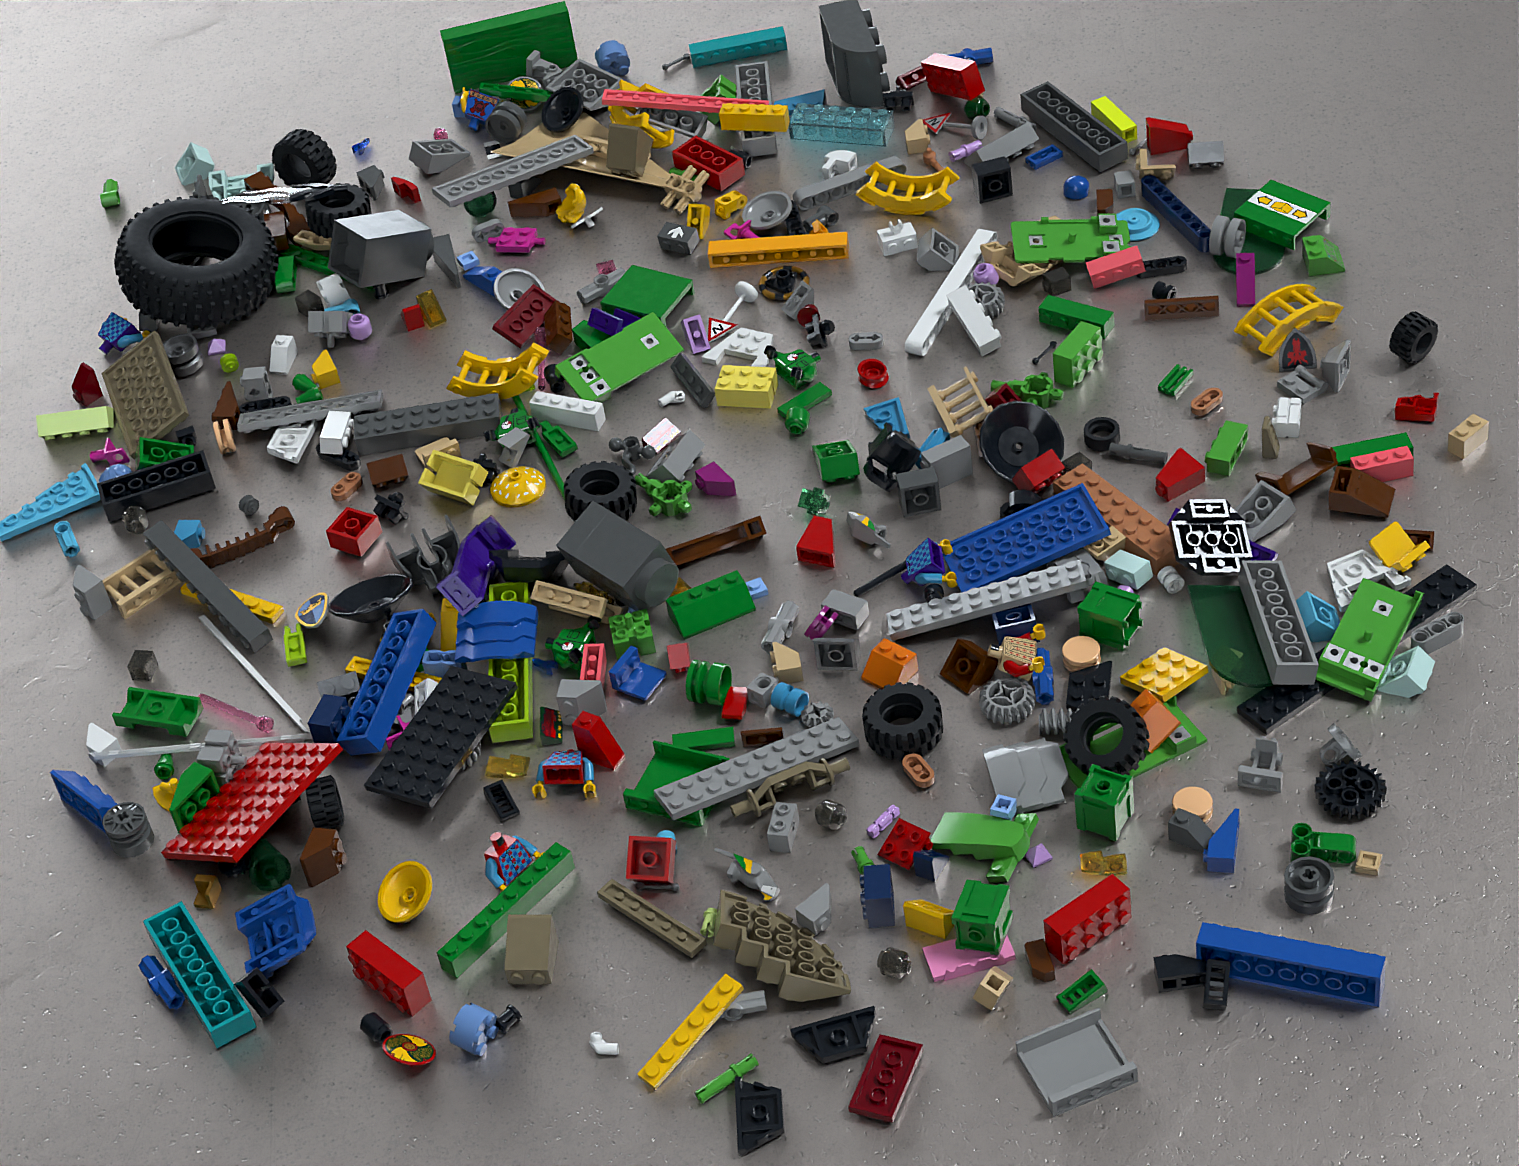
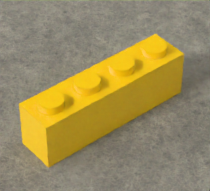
(754, 117)

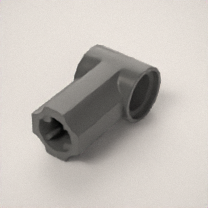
(825, 215)

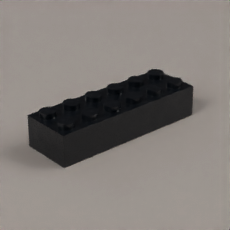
(156, 485)

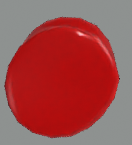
(872, 373)

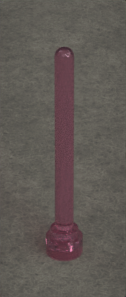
(539, 336)
(263, 723)

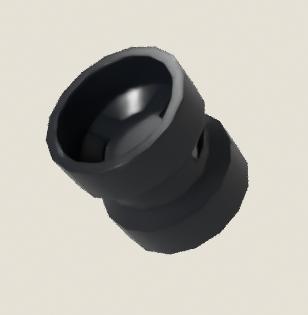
(1162, 291)
(933, 591)

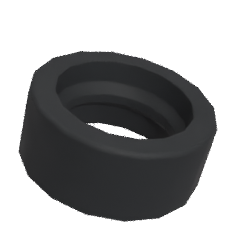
(1101, 424)

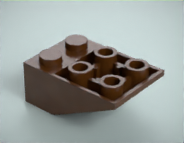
(1359, 493)

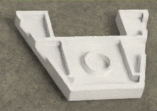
(743, 344)
(1349, 571)

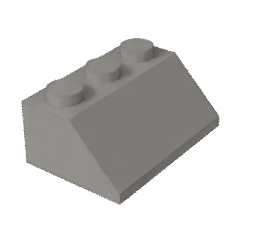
(677, 458)

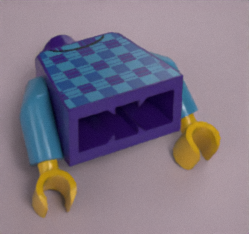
(119, 334)
(927, 565)

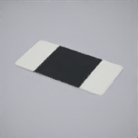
(490, 146)

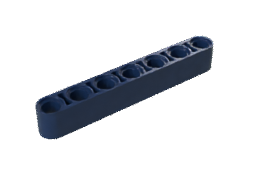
(1176, 212)

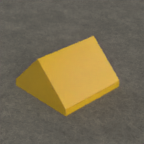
(928, 917)

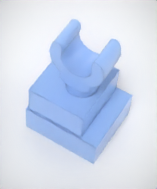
(1004, 807)

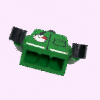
(794, 367)
(515, 419)
(570, 644)

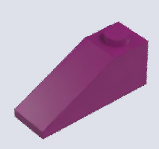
(1245, 279)

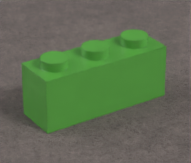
(1226, 448)

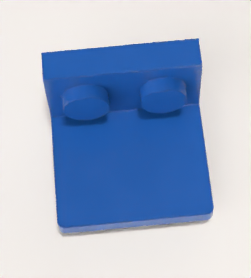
(635, 677)

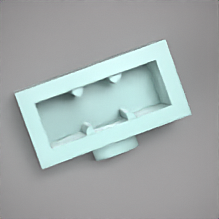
(1128, 569)

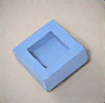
(468, 260)
(757, 588)

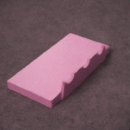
(949, 963)

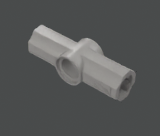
(600, 287)
(780, 626)
(745, 1004)

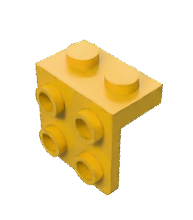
(1396, 548)

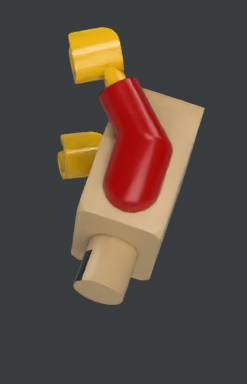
(1018, 654)

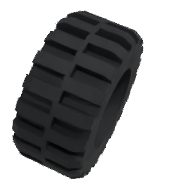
(303, 159)
(341, 205)
(598, 478)
(900, 702)
(1093, 716)

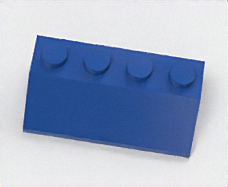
(82, 796)

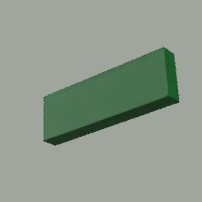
(807, 398)
(706, 739)

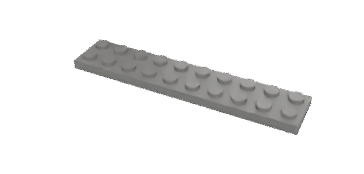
(512, 171)
(986, 600)
(754, 768)

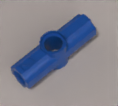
(980, 56)
(1044, 680)
(161, 982)

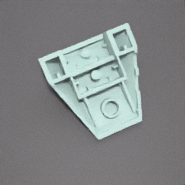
(225, 187)

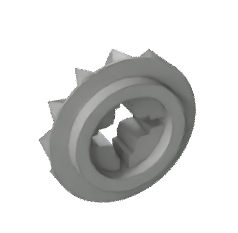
(810, 719)

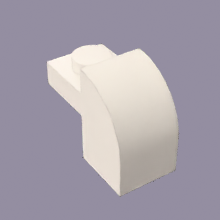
(838, 162)

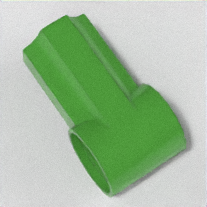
(110, 193)

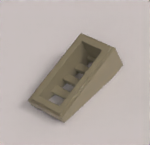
(1270, 442)

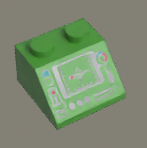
(1321, 256)

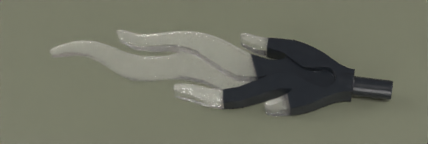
(298, 192)

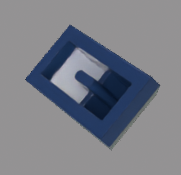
(929, 864)

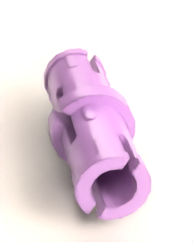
(965, 150)

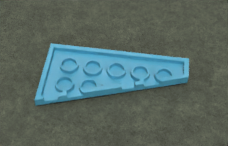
(55, 502)

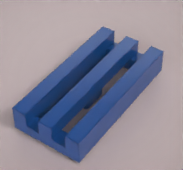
(1044, 157)

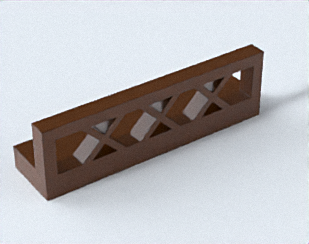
(1181, 308)

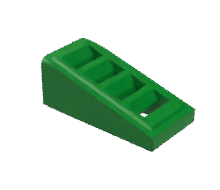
(1093, 993)

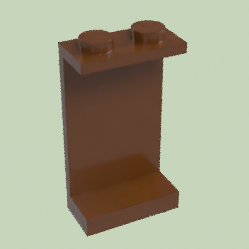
(1321, 460)

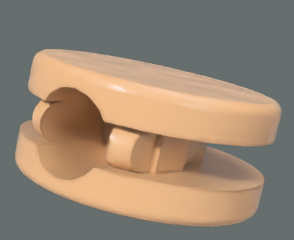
(224, 437)
(1080, 653)
(1195, 801)

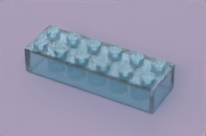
(841, 124)

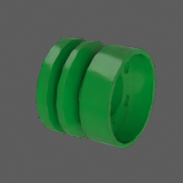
(708, 682)

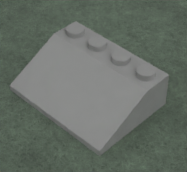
(588, 81)

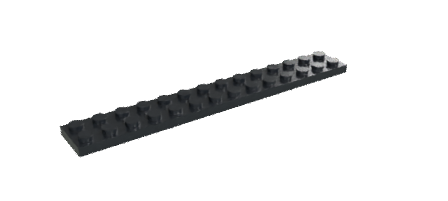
(1280, 703)

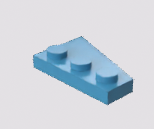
(889, 412)

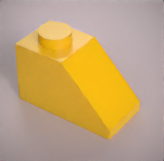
(698, 218)
(324, 371)

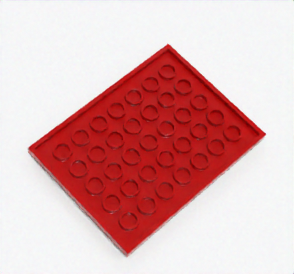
(251, 802)

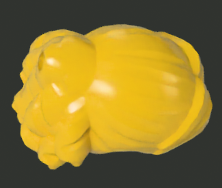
(573, 205)

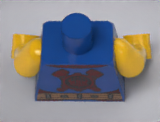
(477, 107)

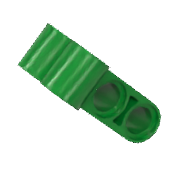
(1322, 845)

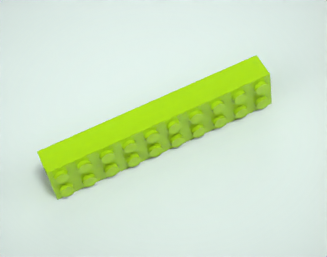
(516, 718)

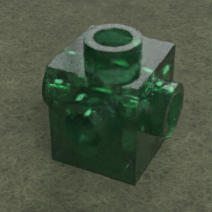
(814, 501)

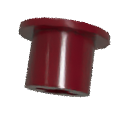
(805, 314)

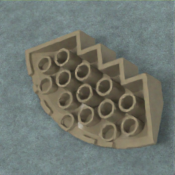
(778, 950)

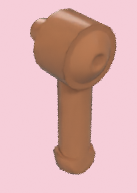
(929, 158)

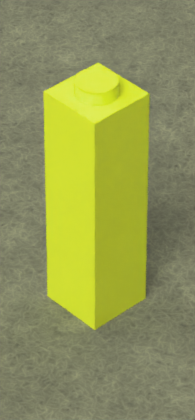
(1114, 118)

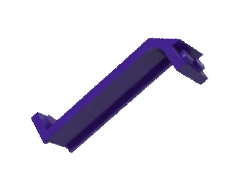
(472, 566)

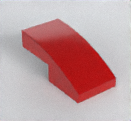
(405, 188)
(735, 703)

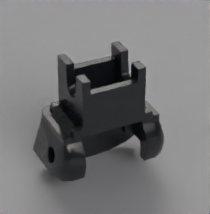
(892, 451)

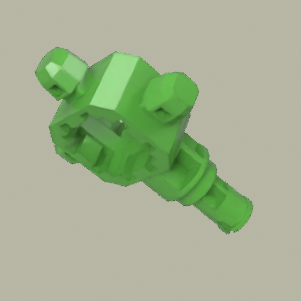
(1026, 389)
(661, 491)

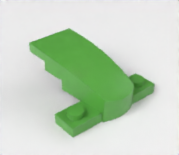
(987, 839)

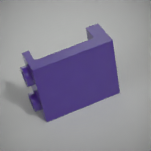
(610, 323)

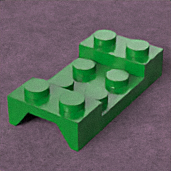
(159, 709)

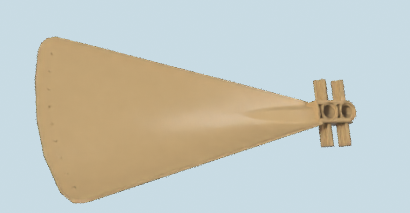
(675, 186)

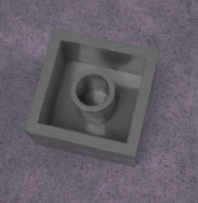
(918, 491)

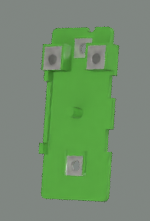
(1069, 239)

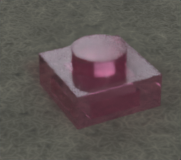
(606, 267)

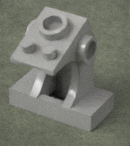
(542, 69)
(1265, 755)

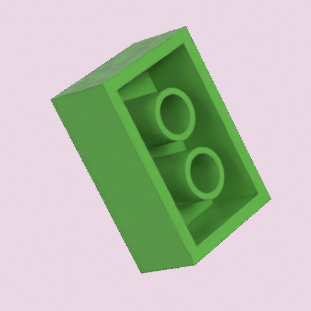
(1077, 354)

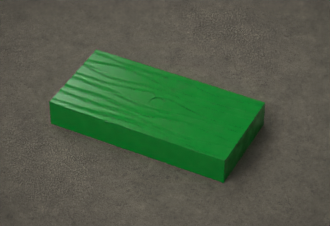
(498, 46)

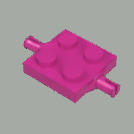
(516, 240)

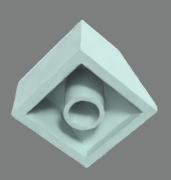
(194, 162)
(1408, 673)

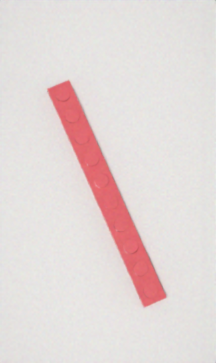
(671, 101)

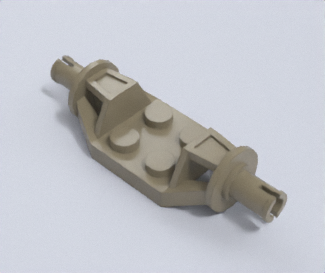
(793, 776)

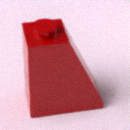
(1166, 136)
(1179, 475)
(817, 543)
(596, 741)

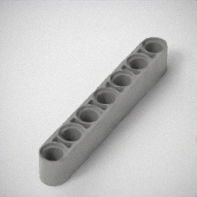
(841, 185)

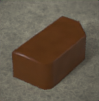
(1104, 201)
(1039, 960)

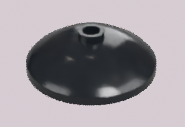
(562, 109)

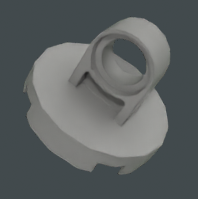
(1340, 744)

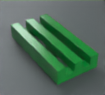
(1172, 379)

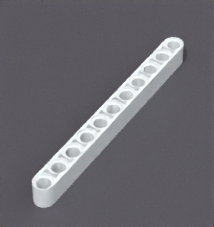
(939, 308)

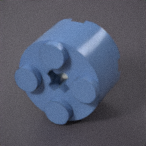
(613, 58)
(473, 1029)

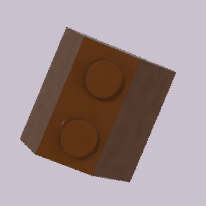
(387, 470)
(968, 666)
(322, 856)

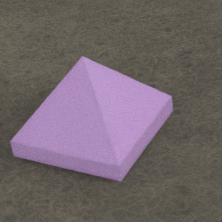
(216, 346)
(1038, 855)

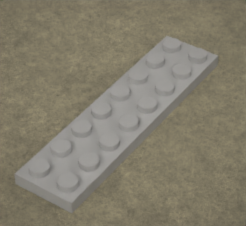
(310, 410)

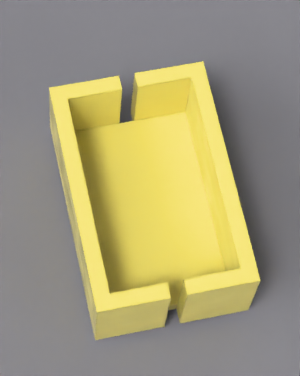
(746, 386)
(454, 478)

